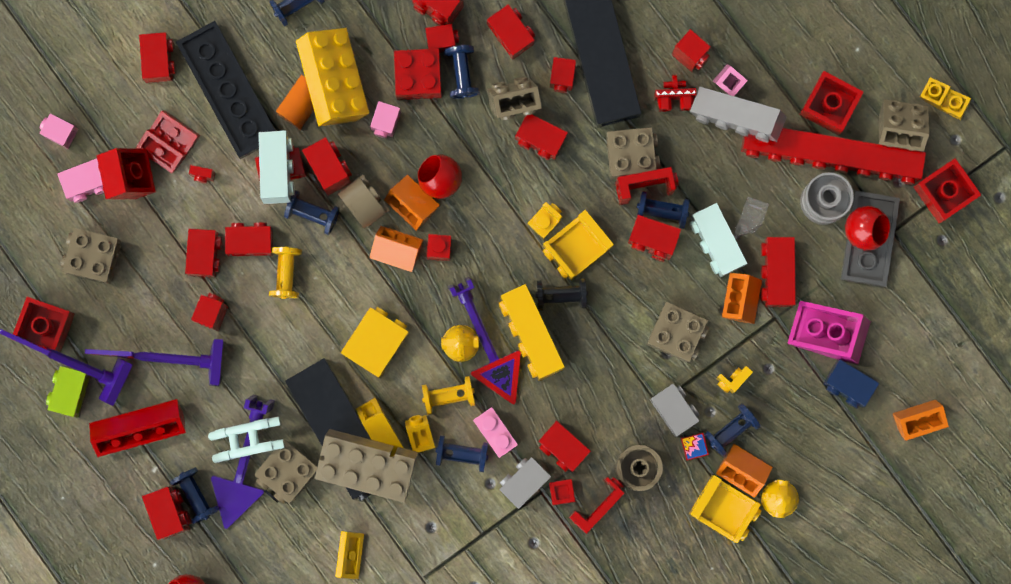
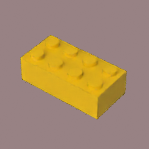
(332, 76)
(532, 333)

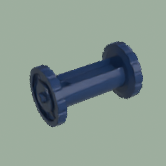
(288, 7)
(462, 74)
(663, 209)
(311, 212)
(732, 430)
(462, 454)
(194, 495)

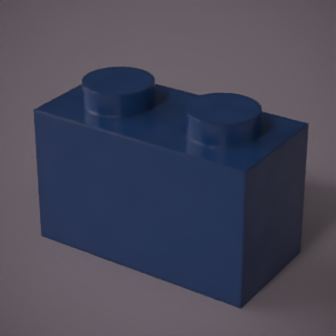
(850, 384)

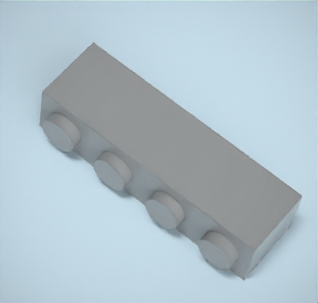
(738, 114)

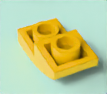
(945, 98)

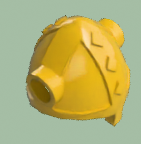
(460, 343)
(780, 498)

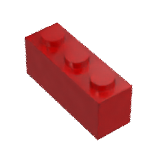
(778, 271)

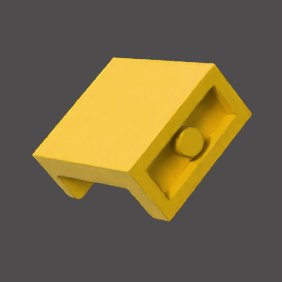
(577, 246)
(375, 341)
(725, 509)

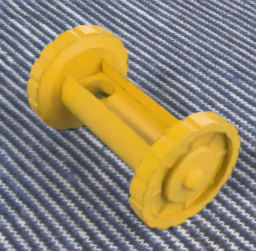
(285, 272)
(447, 395)

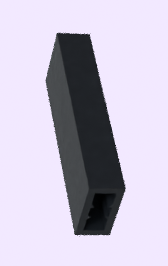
(603, 61)
(326, 406)

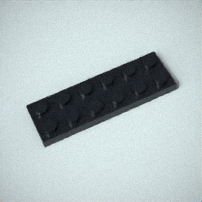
(225, 88)

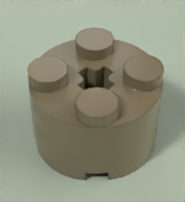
(363, 201)
(646, 457)

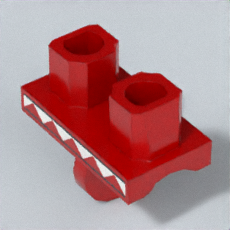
(685, 96)

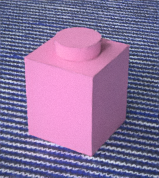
(730, 80)
(385, 120)
(58, 130)

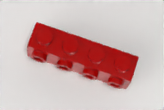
(137, 428)

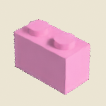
(81, 181)
(495, 432)

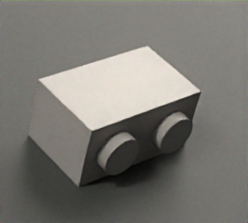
(675, 410)
(524, 482)

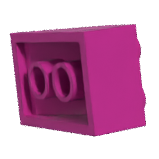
(829, 331)

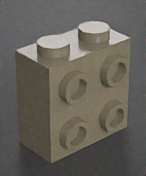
(514, 98)
(903, 125)
(631, 152)
(91, 255)
(678, 333)
(286, 473)

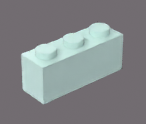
(275, 167)
(717, 240)

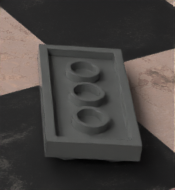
(871, 266)

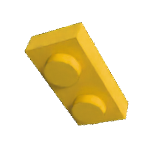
(349, 555)

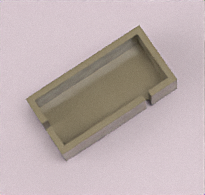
(366, 465)

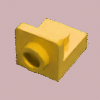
(545, 219)
(737, 377)
(419, 433)

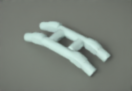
(254, 448)

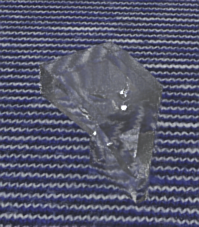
(751, 217)

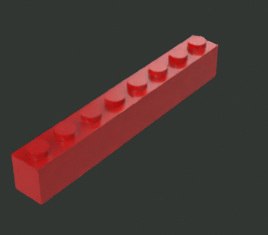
(840, 154)

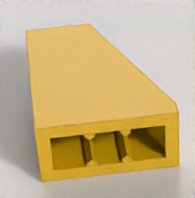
(378, 425)

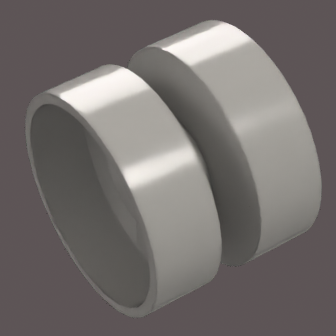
(826, 198)

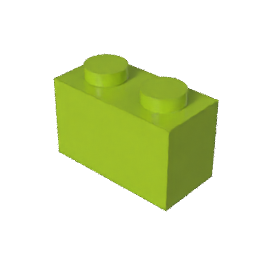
(67, 392)

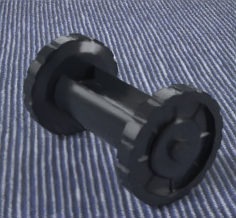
(562, 294)

